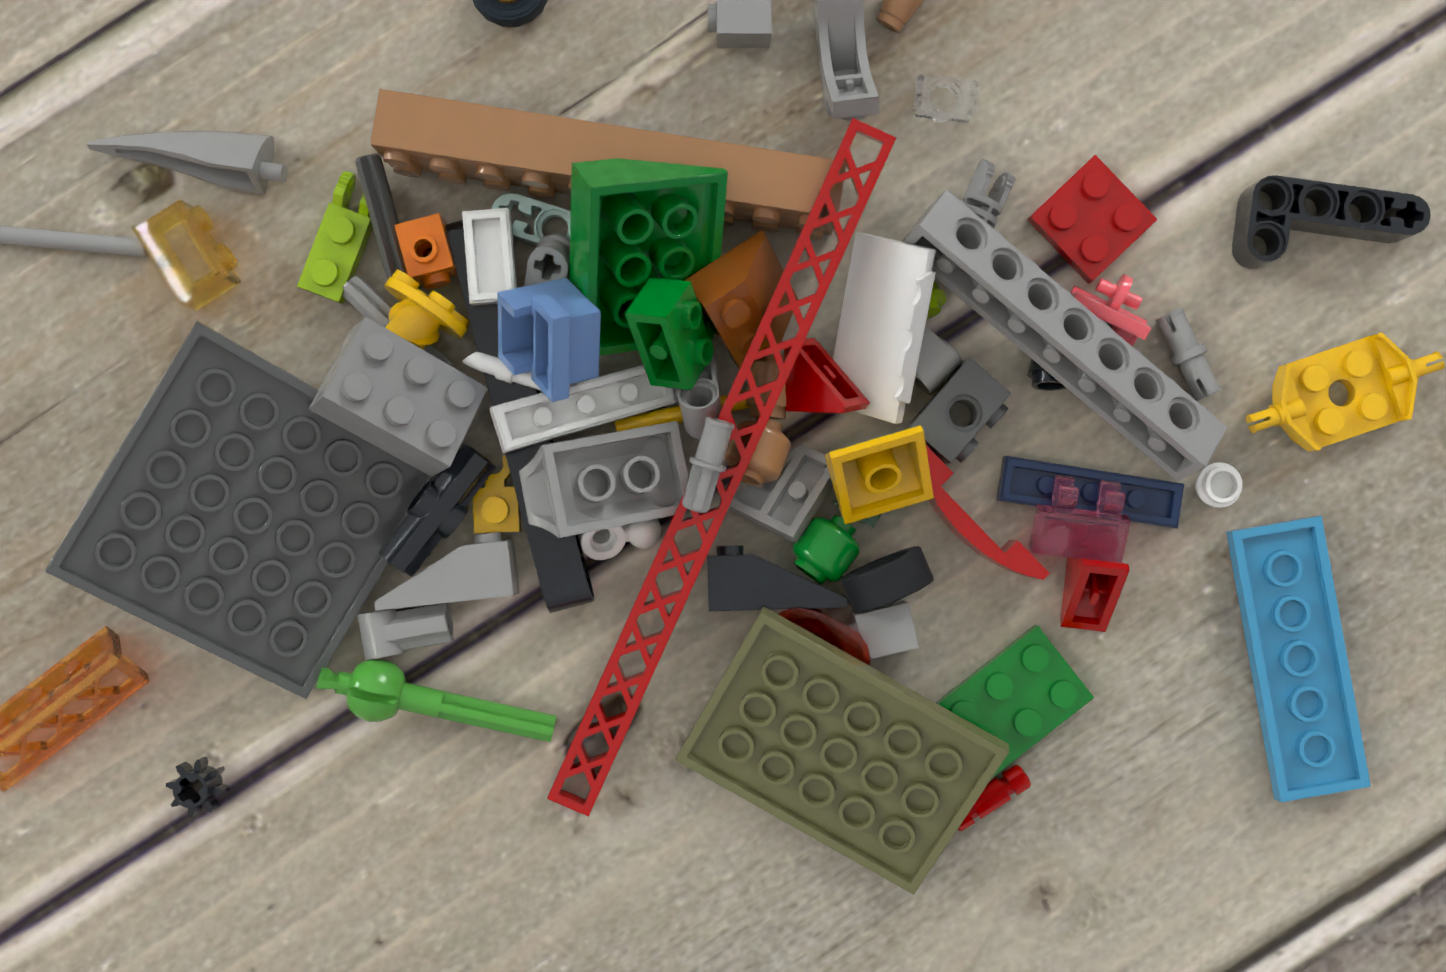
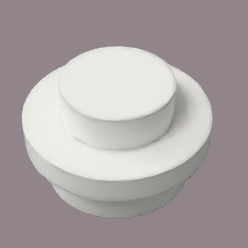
(1218, 485)

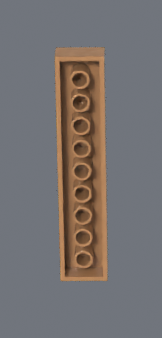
(539, 149)

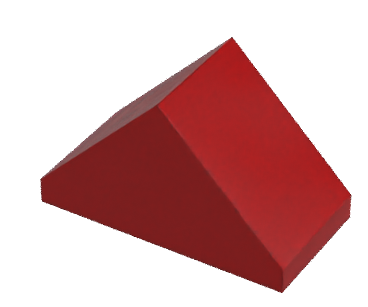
(820, 384)
(1091, 593)

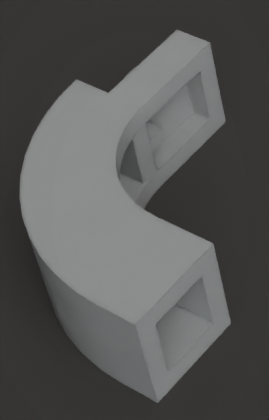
(844, 59)

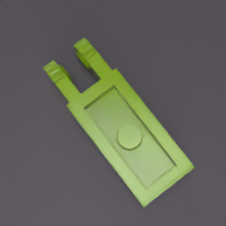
(337, 244)

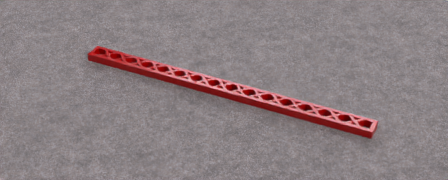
(737, 471)

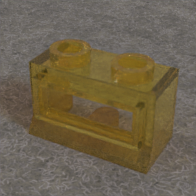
(198, 226)

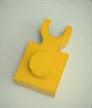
(497, 505)

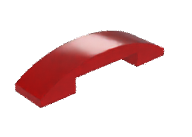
(1010, 556)

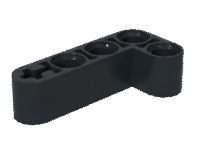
(1331, 219)

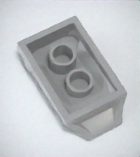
(605, 480)

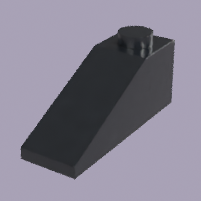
(750, 582)

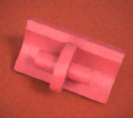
(1122, 321)

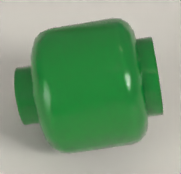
(826, 549)

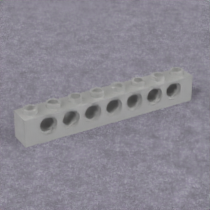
(1066, 338)

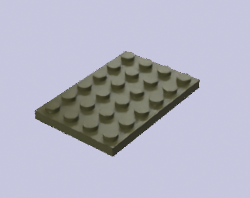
(841, 751)

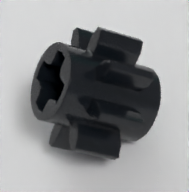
(186, 795)

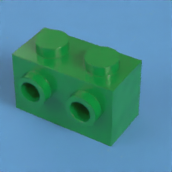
(670, 333)

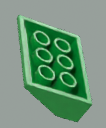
(638, 225)

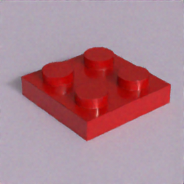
(1092, 219)

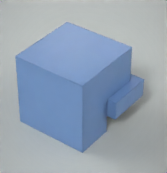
(549, 333)

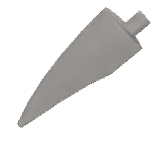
(218, 157)

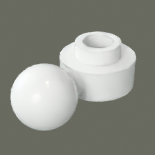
(612, 540)

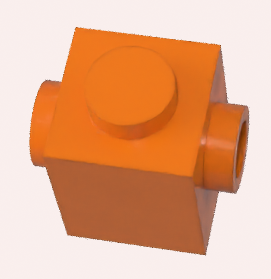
(420, 238)

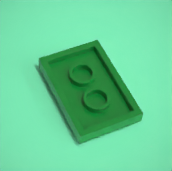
(1019, 693)

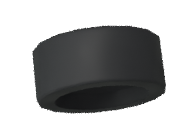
(887, 579)

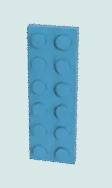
(1298, 659)

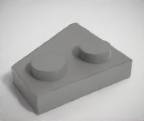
(792, 499)

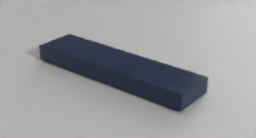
(1146, 499)

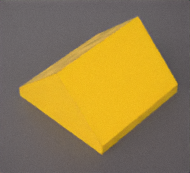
(880, 474)

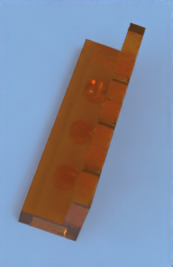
(53, 690)

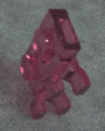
(1079, 532)

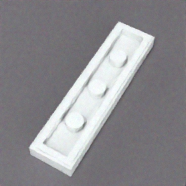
(588, 406)

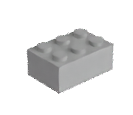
(398, 397)

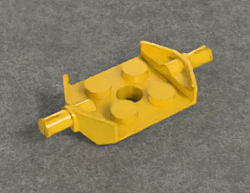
(1378, 384)

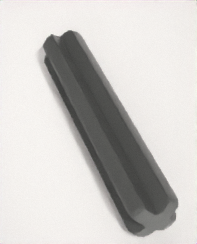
(381, 211)

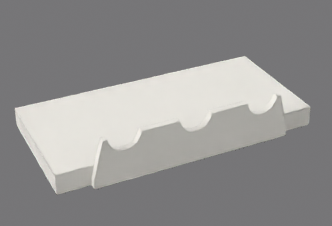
(884, 321)

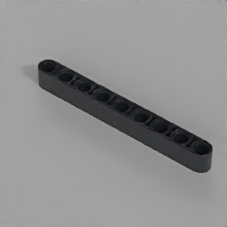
(557, 560)

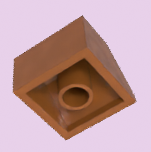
(737, 292)

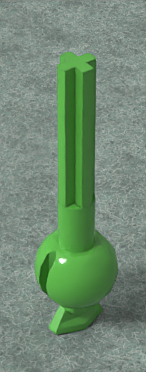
(380, 689)

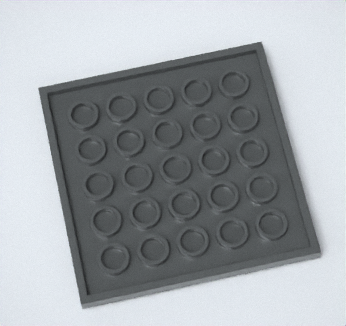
(240, 515)

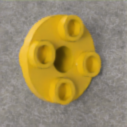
(421, 315)

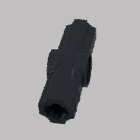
(437, 510)

